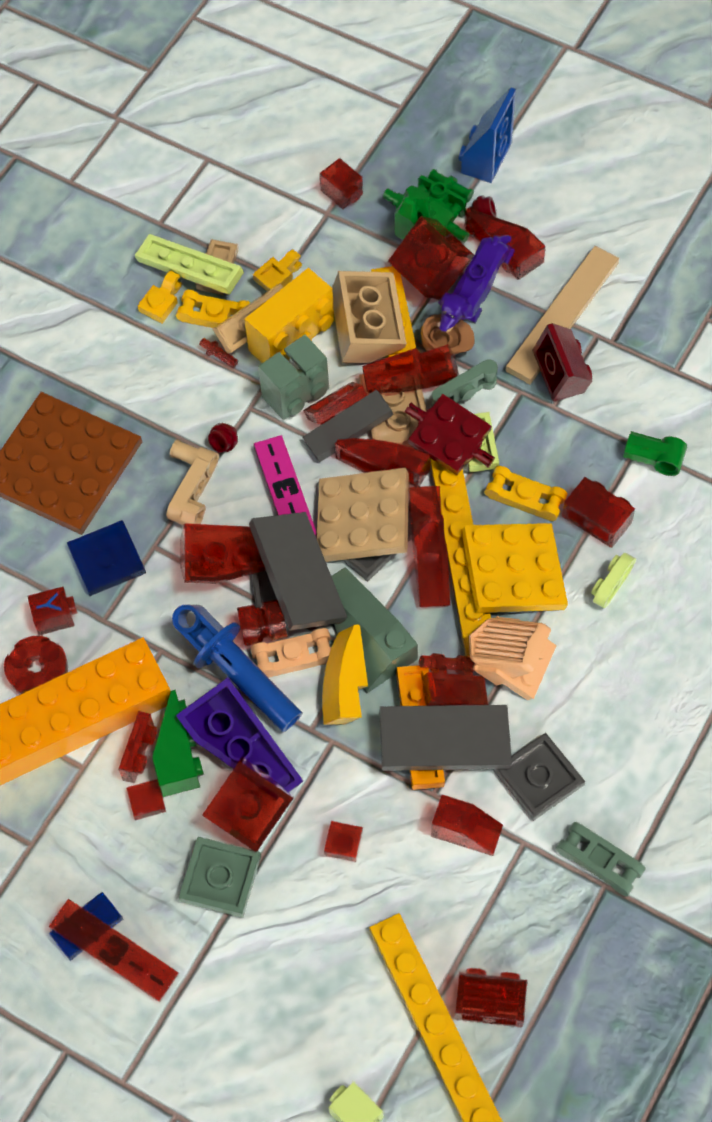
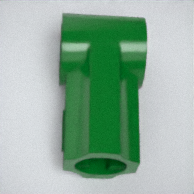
(663, 454)

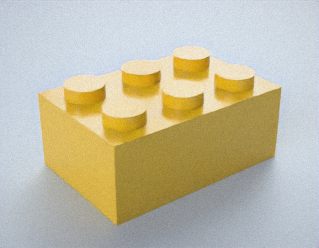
(294, 311)

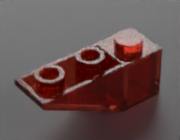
(528, 248)

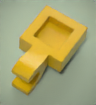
(278, 272)
(161, 301)

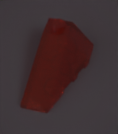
(217, 553)

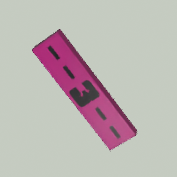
(281, 477)

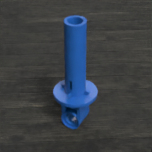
(217, 646)

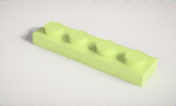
(189, 264)

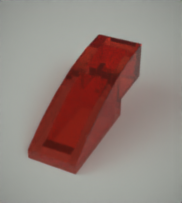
(411, 371)
(380, 455)

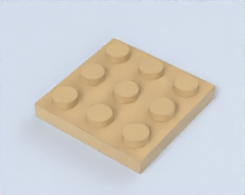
(363, 514)

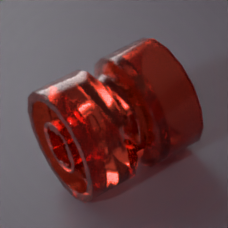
(262, 622)

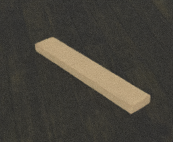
(565, 308)

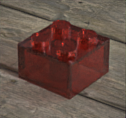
(431, 258)

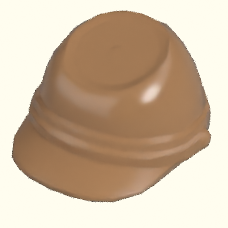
(459, 338)

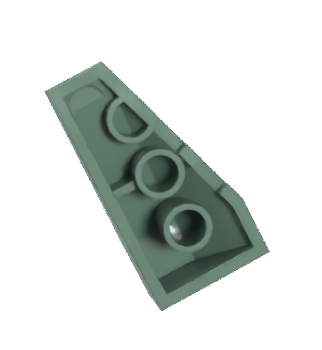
(383, 636)

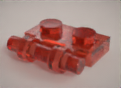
(452, 689)

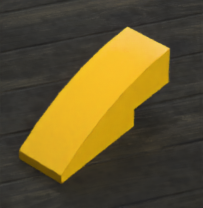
(343, 678)

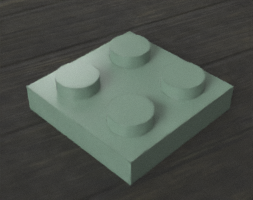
(220, 877)

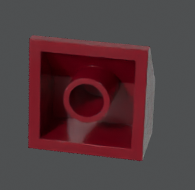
(562, 362)

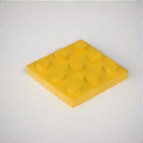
(514, 567)

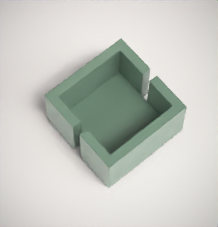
(290, 388)

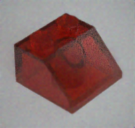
(248, 804)

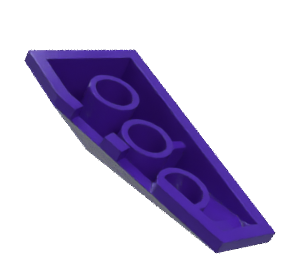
(231, 730)

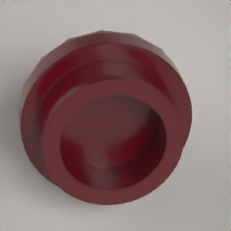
(484, 205)
(223, 437)

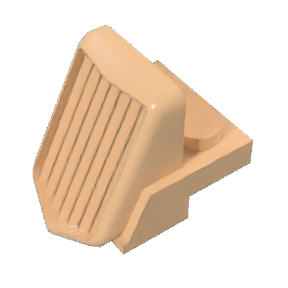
(512, 653)

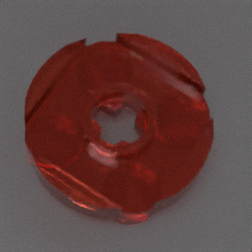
(25, 653)

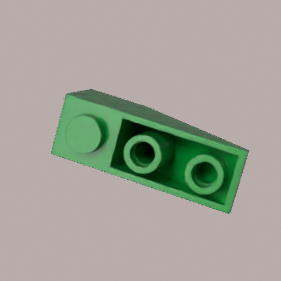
(172, 755)

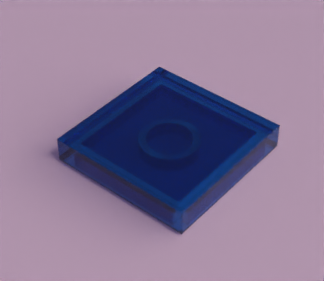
(106, 558)

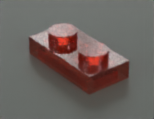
(335, 402)
(134, 756)

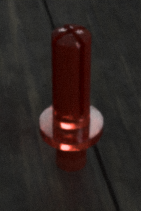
(213, 349)

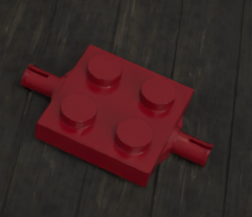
(450, 434)

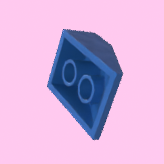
(489, 140)

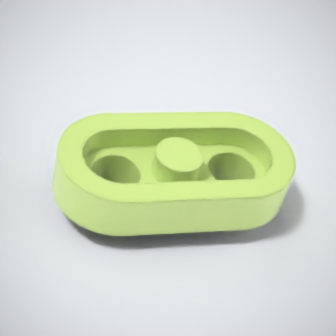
(618, 572)

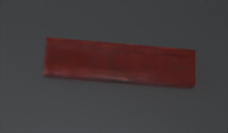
(114, 950)

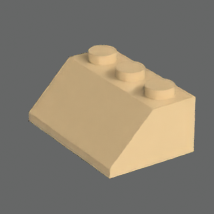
(367, 315)

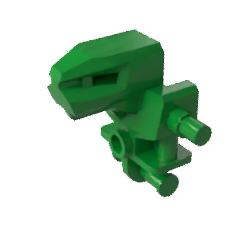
(433, 198)

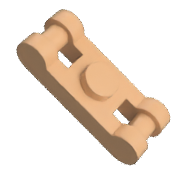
(292, 653)

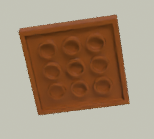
(63, 462)

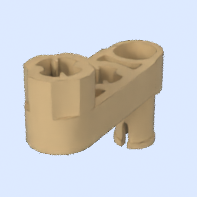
(184, 503)

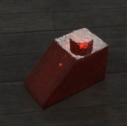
(465, 825)

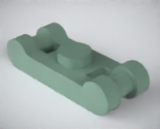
(468, 383)
(600, 858)

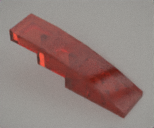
(429, 546)

